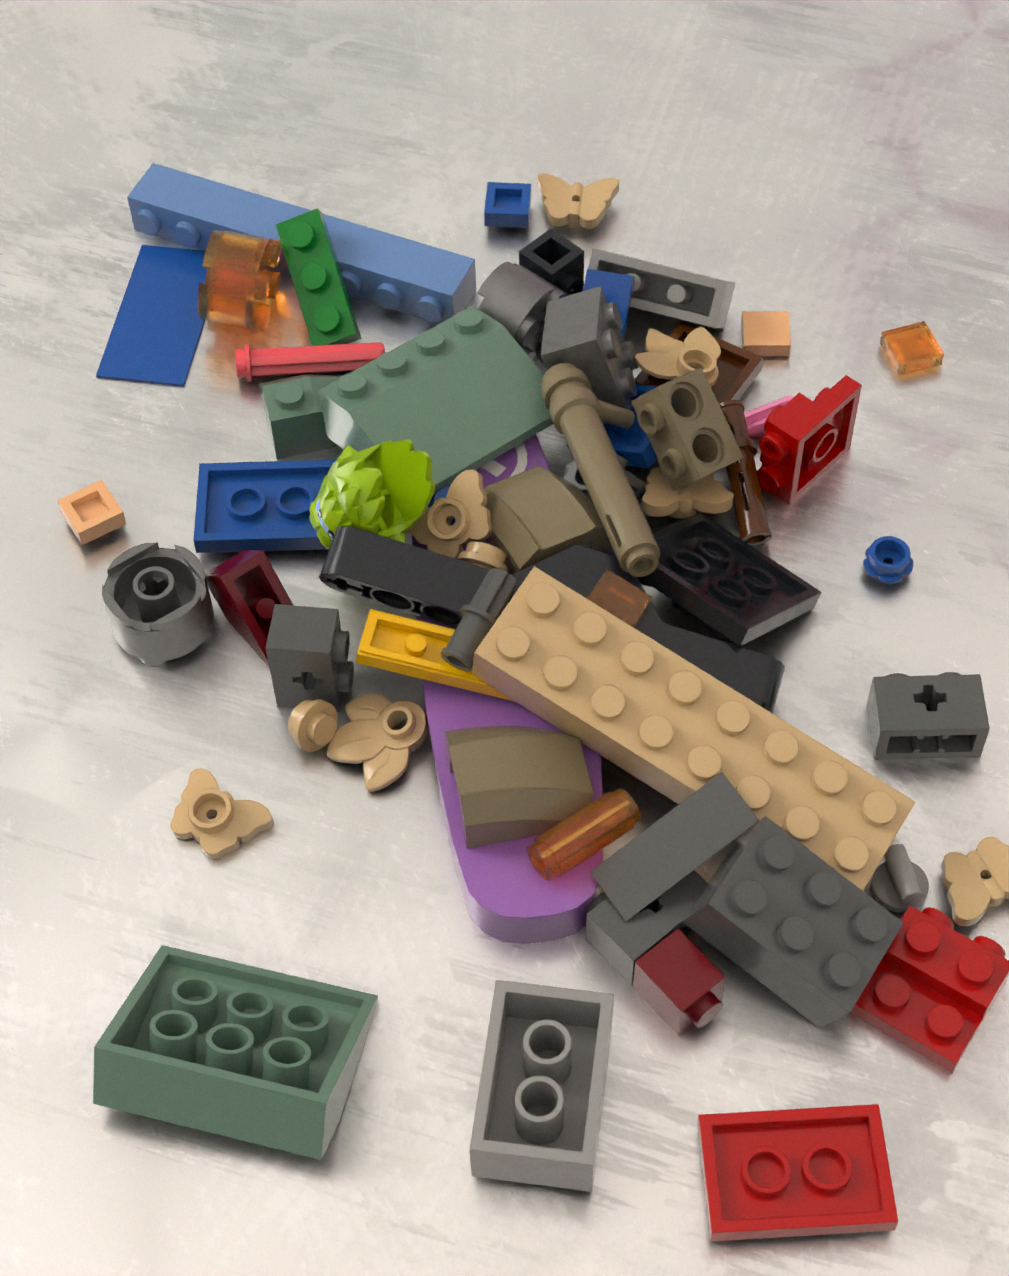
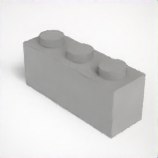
(670, 289)

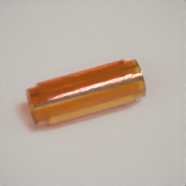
(583, 834)

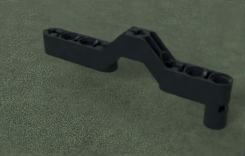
(440, 585)

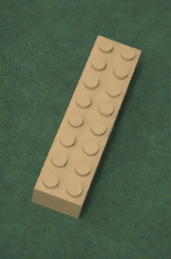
(682, 724)

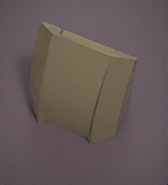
(541, 516)
(515, 780)

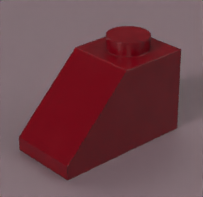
(247, 595)

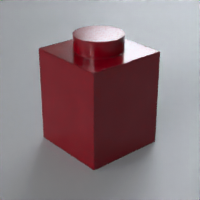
(679, 983)

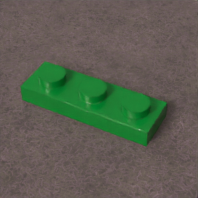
(318, 279)

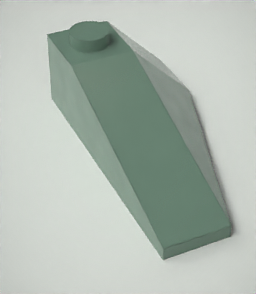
(296, 414)

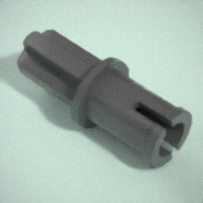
(479, 618)

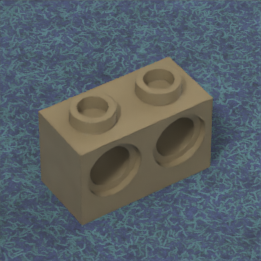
(686, 429)

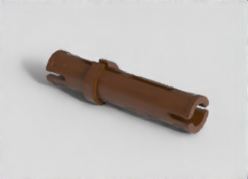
(752, 522)

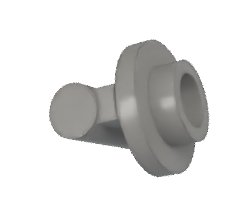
(899, 881)

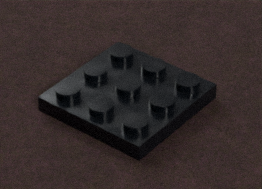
(726, 581)

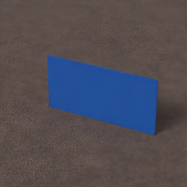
(157, 319)

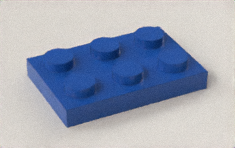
(257, 505)

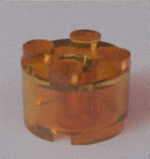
(239, 279)

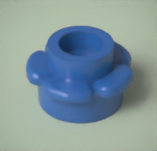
(892, 551)

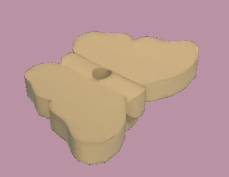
(575, 204)
(702, 495)
(466, 504)
(234, 820)
(967, 890)

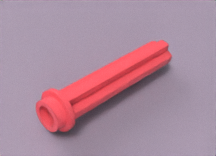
(305, 359)

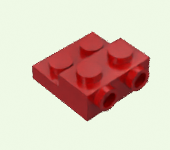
(807, 438)
(933, 987)

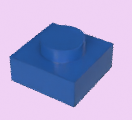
(507, 204)

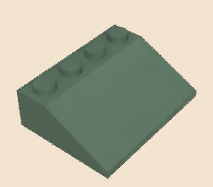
(451, 390)
(234, 1051)

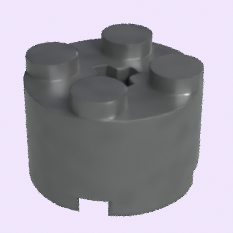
(519, 303)
(158, 602)

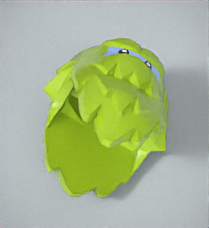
(374, 491)

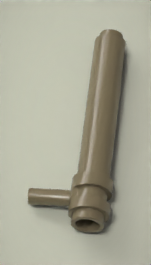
(580, 418)

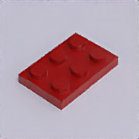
(796, 1173)

